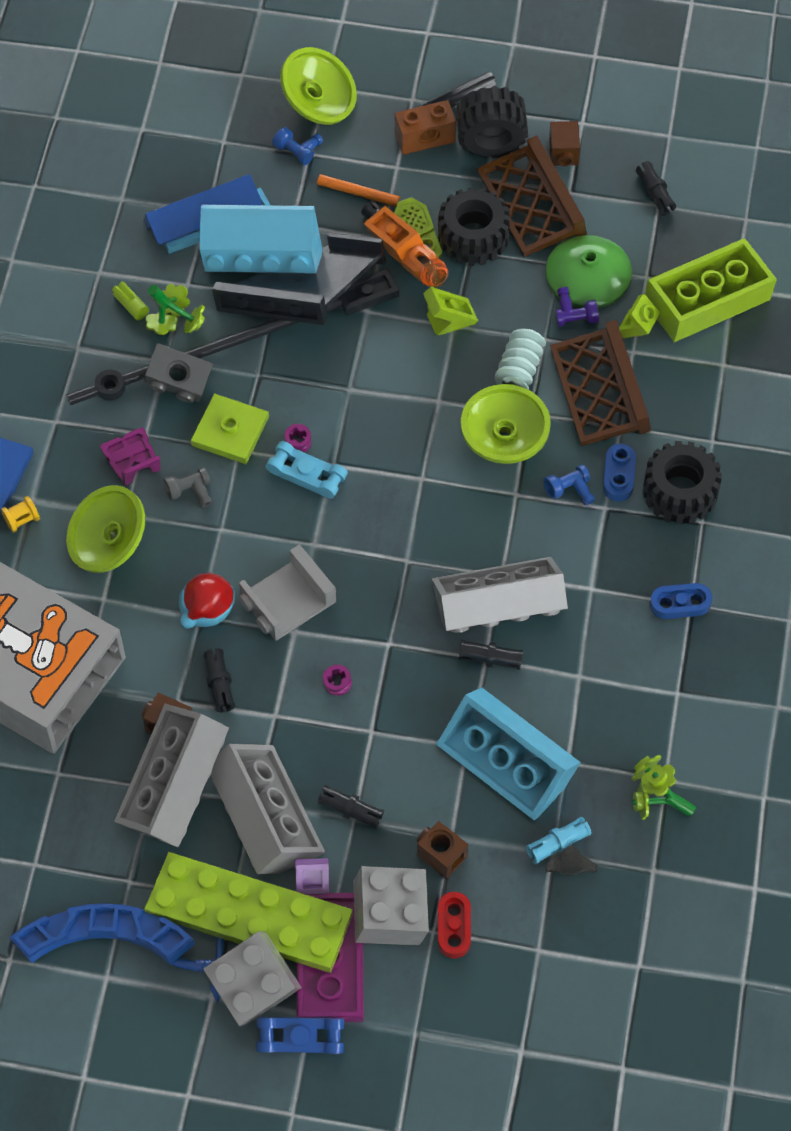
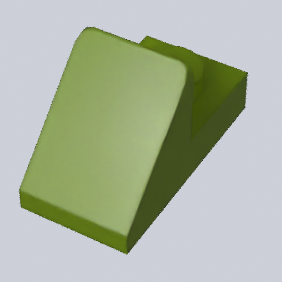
(448, 311)

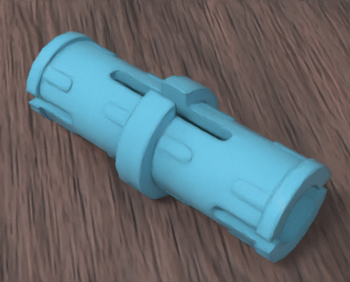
(558, 840)

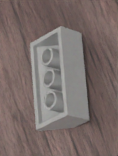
(500, 594)
(172, 774)
(264, 807)

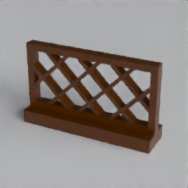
(555, 192)
(625, 378)

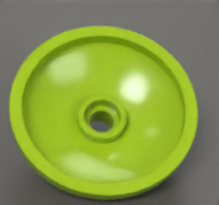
(318, 85)
(510, 411)
(105, 529)

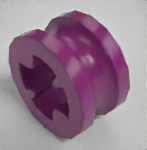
(303, 433)
(346, 682)

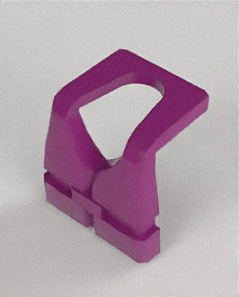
(130, 450)

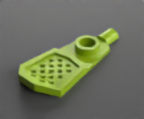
(419, 219)

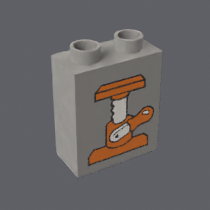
(50, 660)

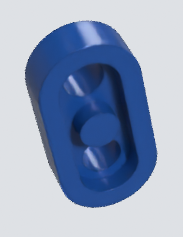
(619, 470)
(679, 599)

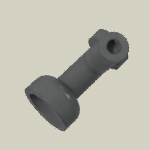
(197, 480)

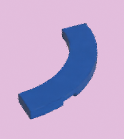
(103, 921)

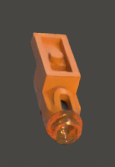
(407, 247)

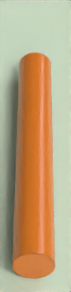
(358, 190)

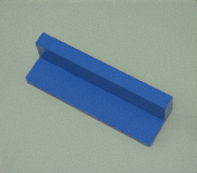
(184, 215)

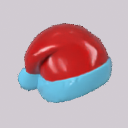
(205, 601)

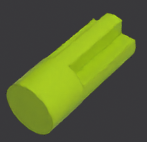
(130, 301)

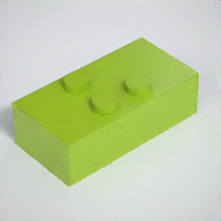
(710, 289)

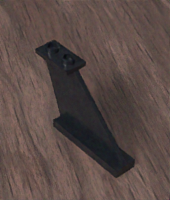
(303, 295)

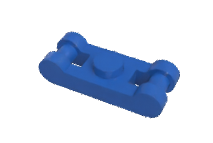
(300, 1034)

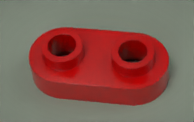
(452, 926)

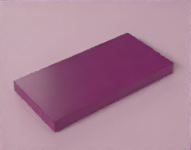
(338, 992)

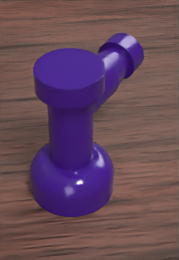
(568, 314)

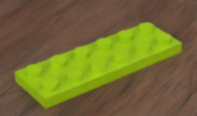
(240, 906)

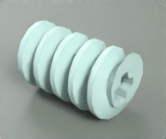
(520, 358)

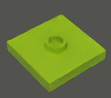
(230, 428)

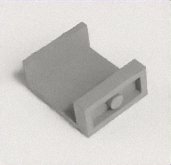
(288, 595)

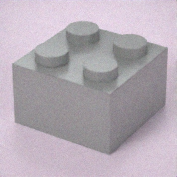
(390, 905)
(252, 978)

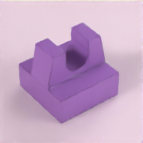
(312, 876)

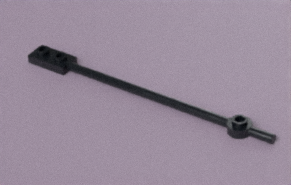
(361, 295)

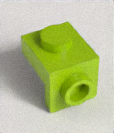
(639, 318)

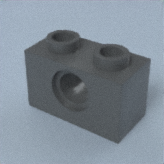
(169, 359)

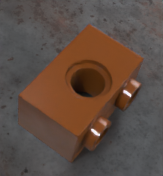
(425, 127)

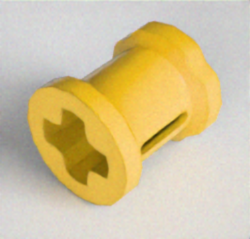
(20, 514)

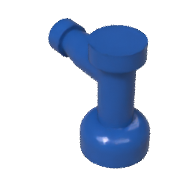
(284, 140)
(555, 486)

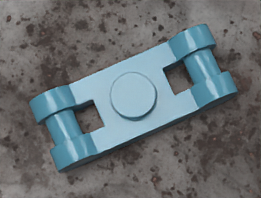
(306, 470)

